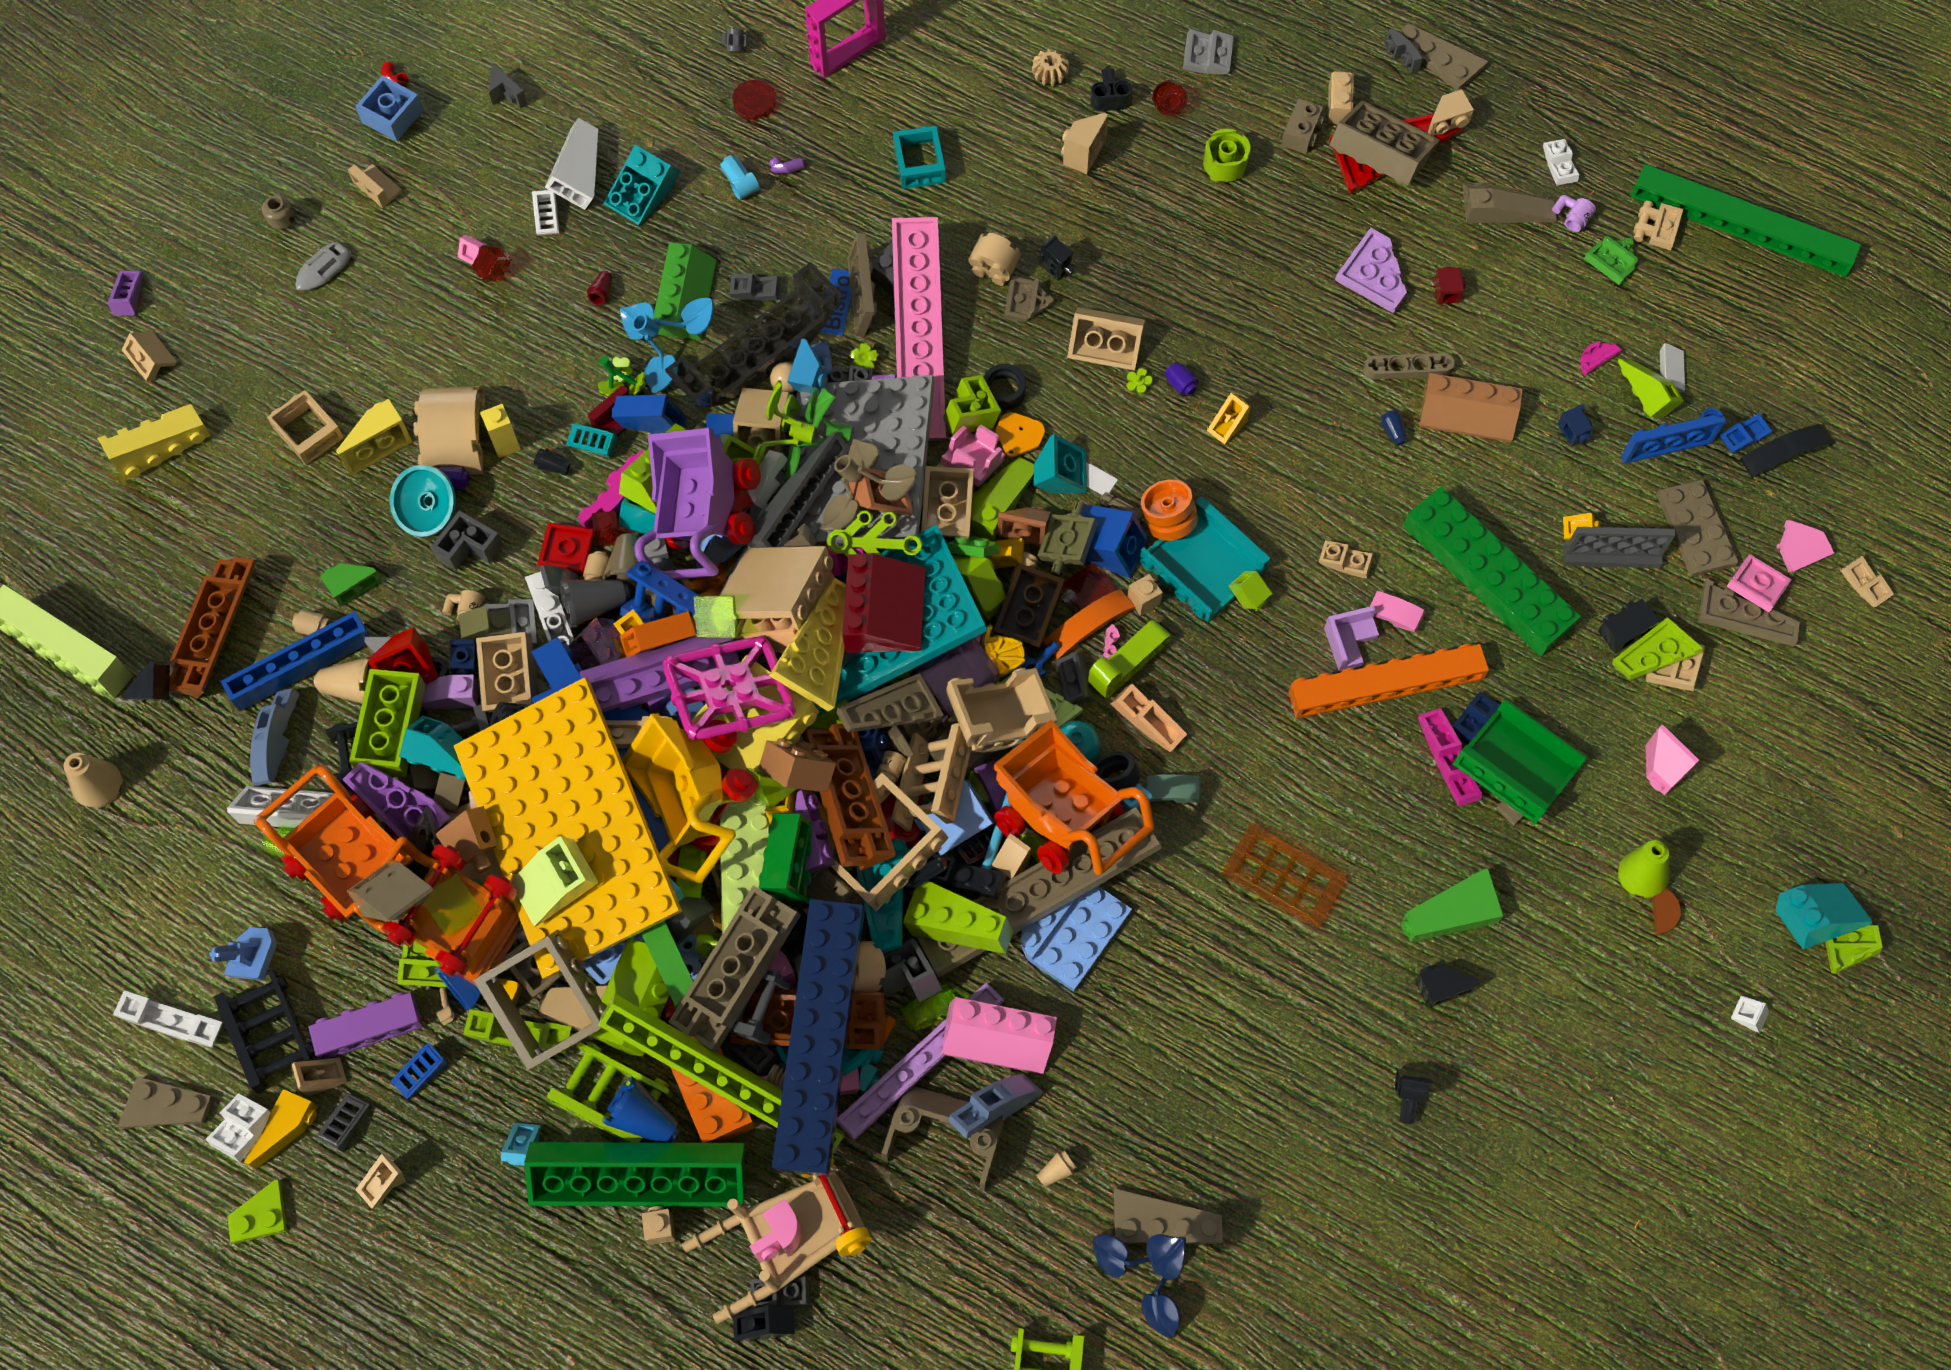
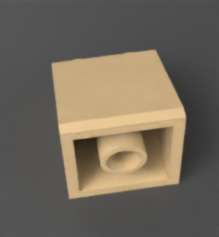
(750, 419)

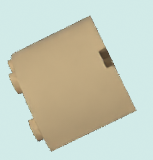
(450, 427)
(1001, 713)

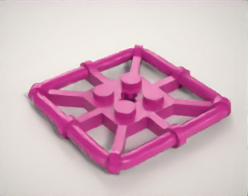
(721, 700)

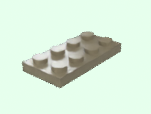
(861, 286)
(1697, 528)

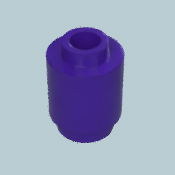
(1181, 379)
(457, 476)

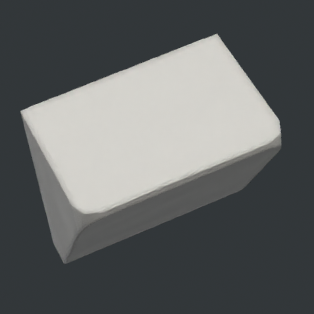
(1750, 1013)

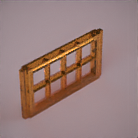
(1325, 900)

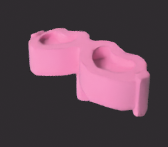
(1111, 639)

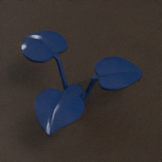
(1167, 1260)

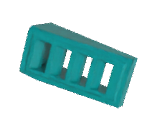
(608, 447)

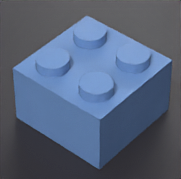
(389, 108)

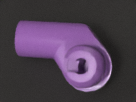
(786, 167)

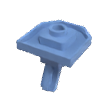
(247, 956)

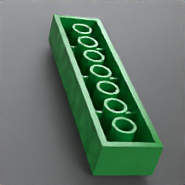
(1491, 571)
(635, 1174)

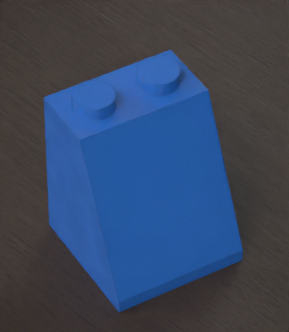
(1116, 539)

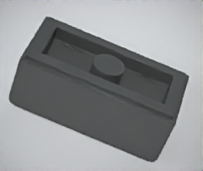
(1074, 678)

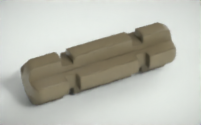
(1108, 500)

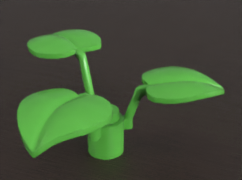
(816, 409)

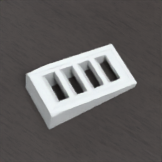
(544, 196)

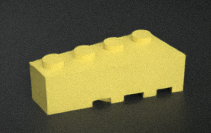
(154, 441)

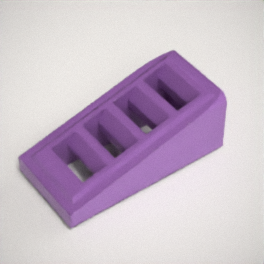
(131, 290)

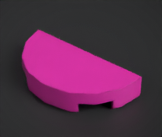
(1597, 355)

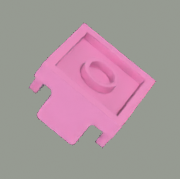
(974, 452)

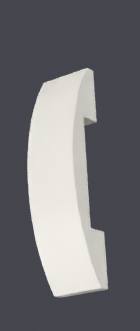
(167, 1019)

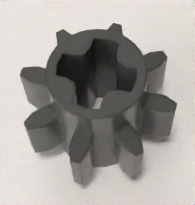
(735, 39)

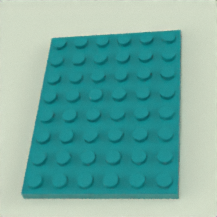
(948, 620)

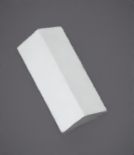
(254, 800)

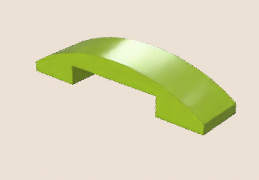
(486, 1027)

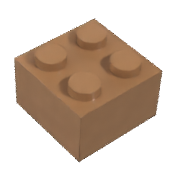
(797, 765)

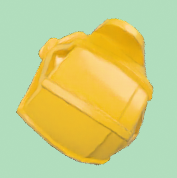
(1003, 651)

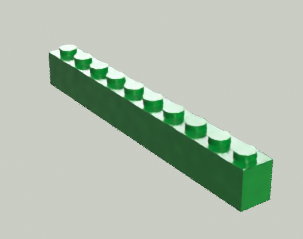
(1747, 221)

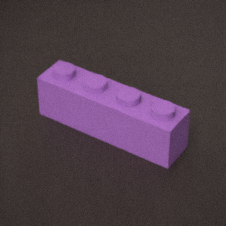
(365, 1026)

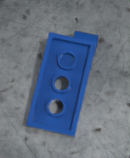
(1675, 437)

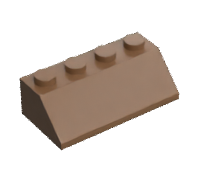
(1470, 407)

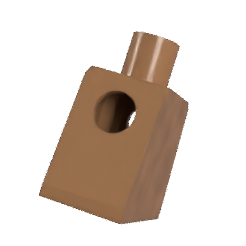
(472, 836)

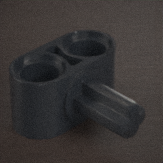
(1111, 93)
(1411, 1087)

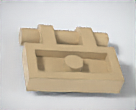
(1665, 226)

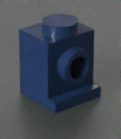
(1576, 426)
(463, 649)

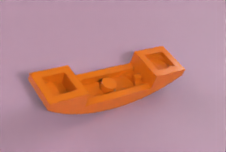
(1088, 621)

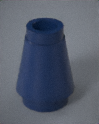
(1394, 427)

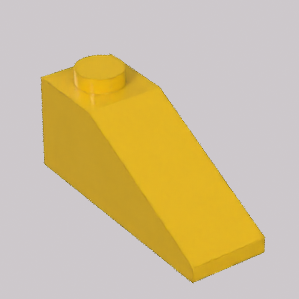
(285, 1123)

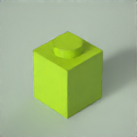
(1250, 590)

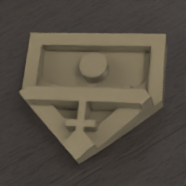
(1025, 299)

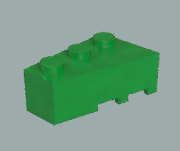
(785, 859)

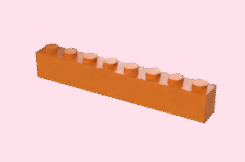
(1387, 680)

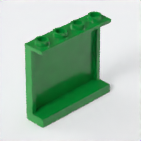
(1520, 761)

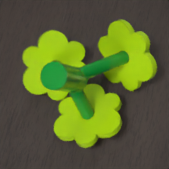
(619, 370)

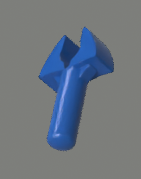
(1041, 658)

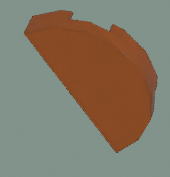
(1665, 911)

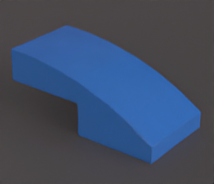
(1745, 434)

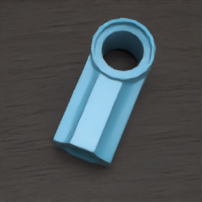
(741, 181)

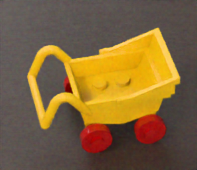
(686, 787)

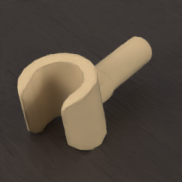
(446, 1014)

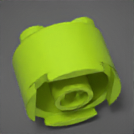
(1226, 155)

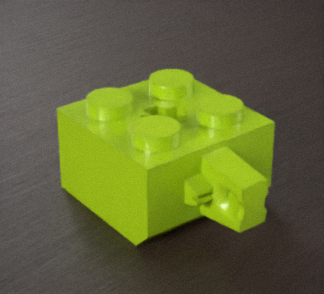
(982, 583)

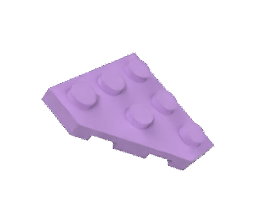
(1374, 271)

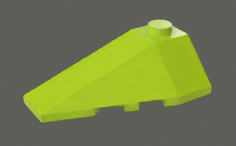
(998, 496)

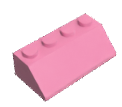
(998, 1035)

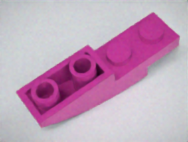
(607, 500)

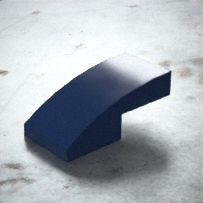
(1475, 717)

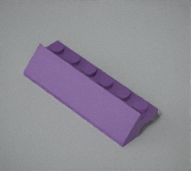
(642, 675)

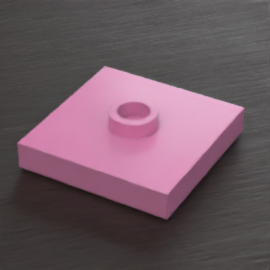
(1759, 583)

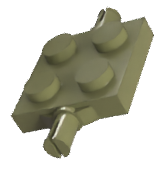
(1067, 539)

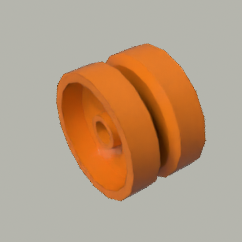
(1169, 510)

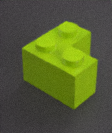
(972, 406)

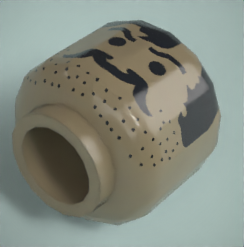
(278, 212)

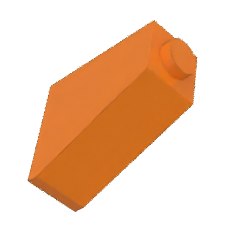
(658, 633)

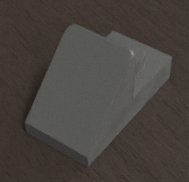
(503, 86)

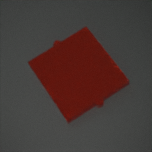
(1088, 585)

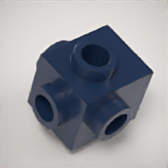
(873, 745)

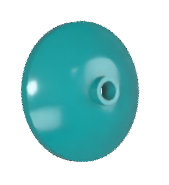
(411, 500)

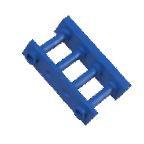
(666, 590)

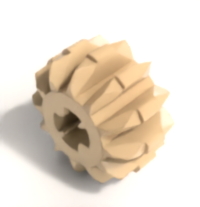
(1050, 67)

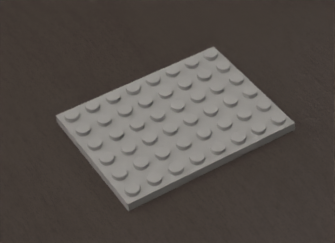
(892, 417)

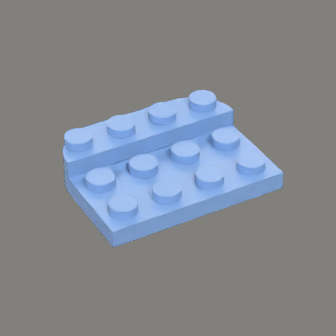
(1074, 936)

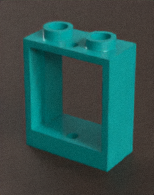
(919, 175)

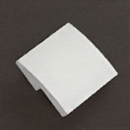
(240, 1129)

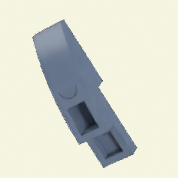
(268, 742)
(994, 1101)

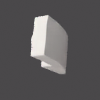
(1559, 161)

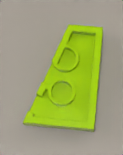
(1656, 650)

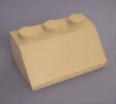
(1106, 338)
(506, 670)

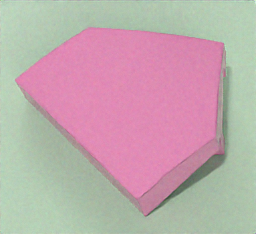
(1802, 545)

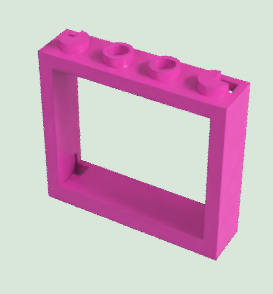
(820, 12)

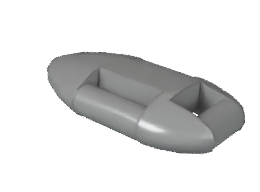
(322, 266)

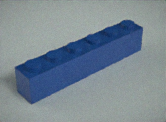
(295, 661)

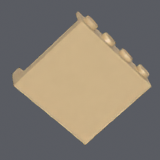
(778, 582)

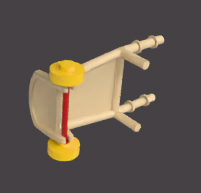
(827, 1224)

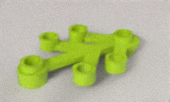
(869, 541)

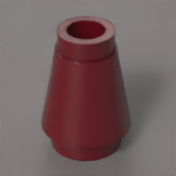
(599, 290)

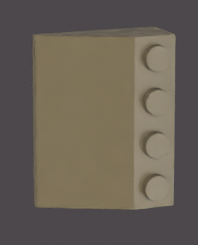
(1383, 142)

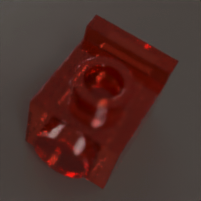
(606, 528)

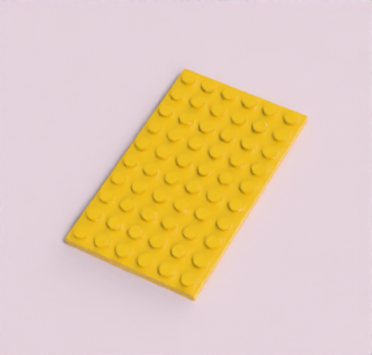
(558, 776)

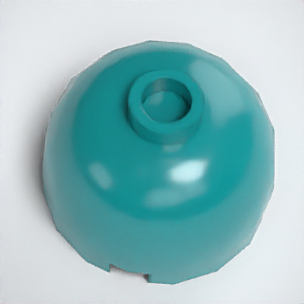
(1084, 738)

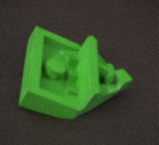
(1613, 258)

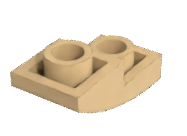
(1341, 558)

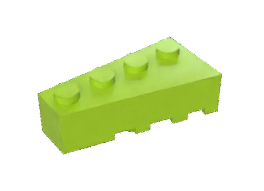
(956, 920)

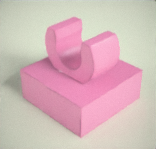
(469, 248)

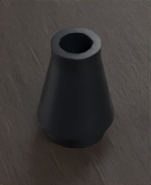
(550, 462)

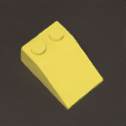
(373, 438)

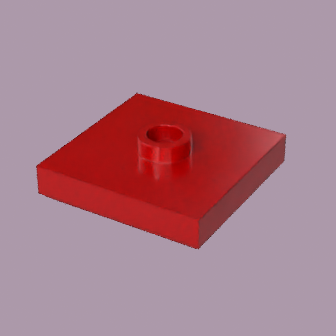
(566, 547)

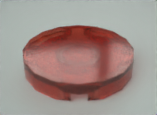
(754, 99)

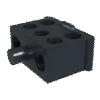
(1056, 258)

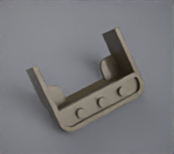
(937, 1107)

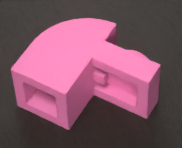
(785, 1233)

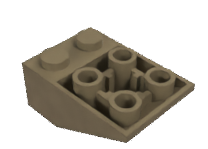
(389, 892)

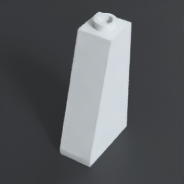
(576, 165)

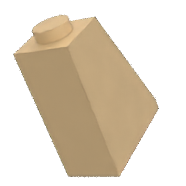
(564, 1008)

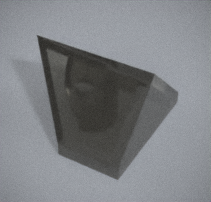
(424, 833)

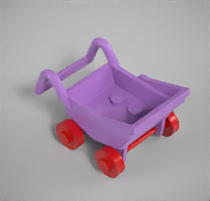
(696, 495)

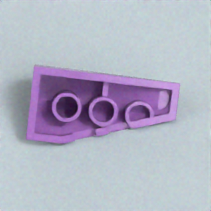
(391, 799)

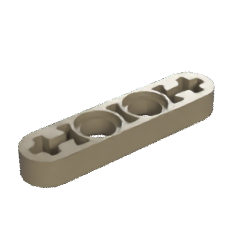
(1407, 362)

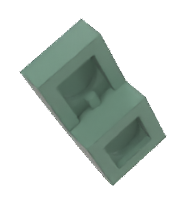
(1174, 787)

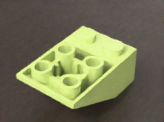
(553, 879)

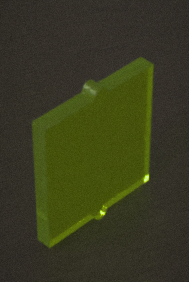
(715, 616)
(451, 905)

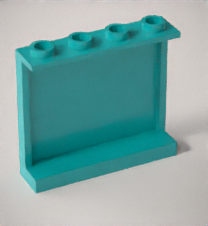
(1205, 561)

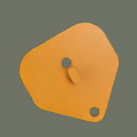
(1019, 440)

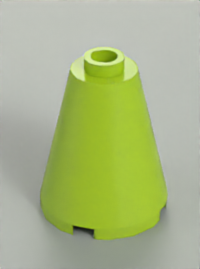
(1645, 869)

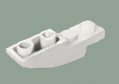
(549, 610)

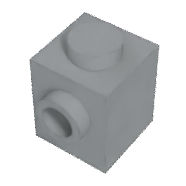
(657, 550)

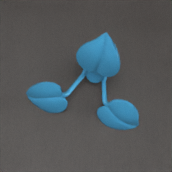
(639, 323)

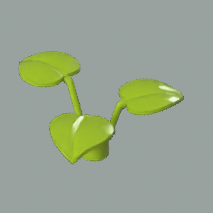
(799, 430)

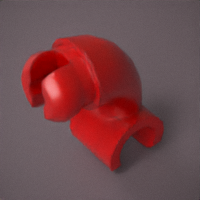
(388, 71)

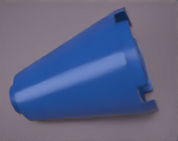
(641, 1114)

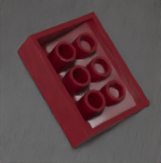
(883, 605)

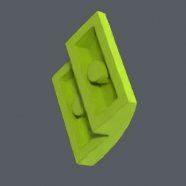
(418, 968)

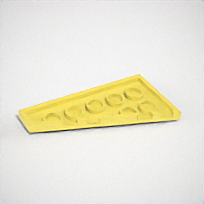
(816, 652)

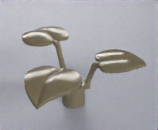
(843, 509)

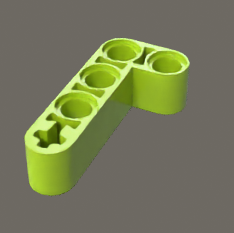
(1112, 673)

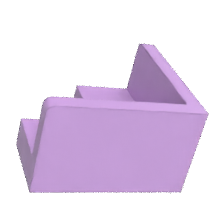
(1348, 630)

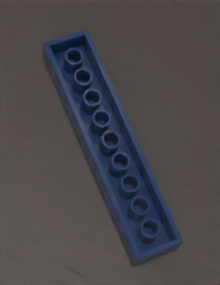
(818, 1038)

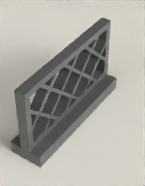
(1611, 552)

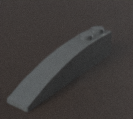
(797, 495)

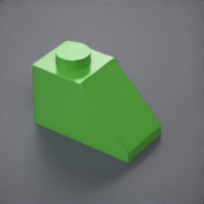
(349, 581)

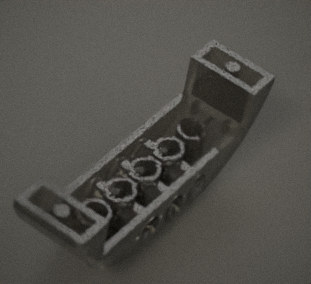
(762, 344)

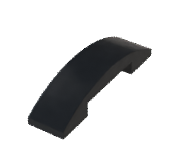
(1786, 448)

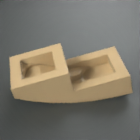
(1866, 583)

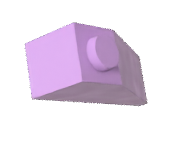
(451, 693)

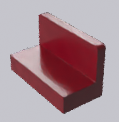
(601, 416)

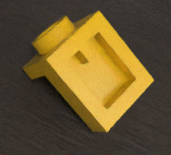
(1581, 520)

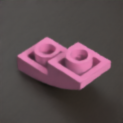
(1398, 611)

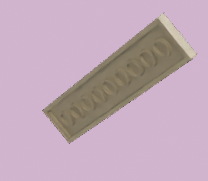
(1041, 892)

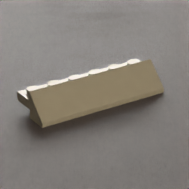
(734, 968)

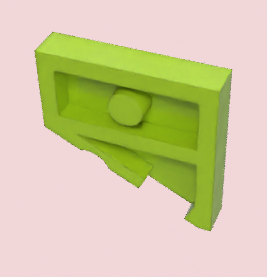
(259, 1216)

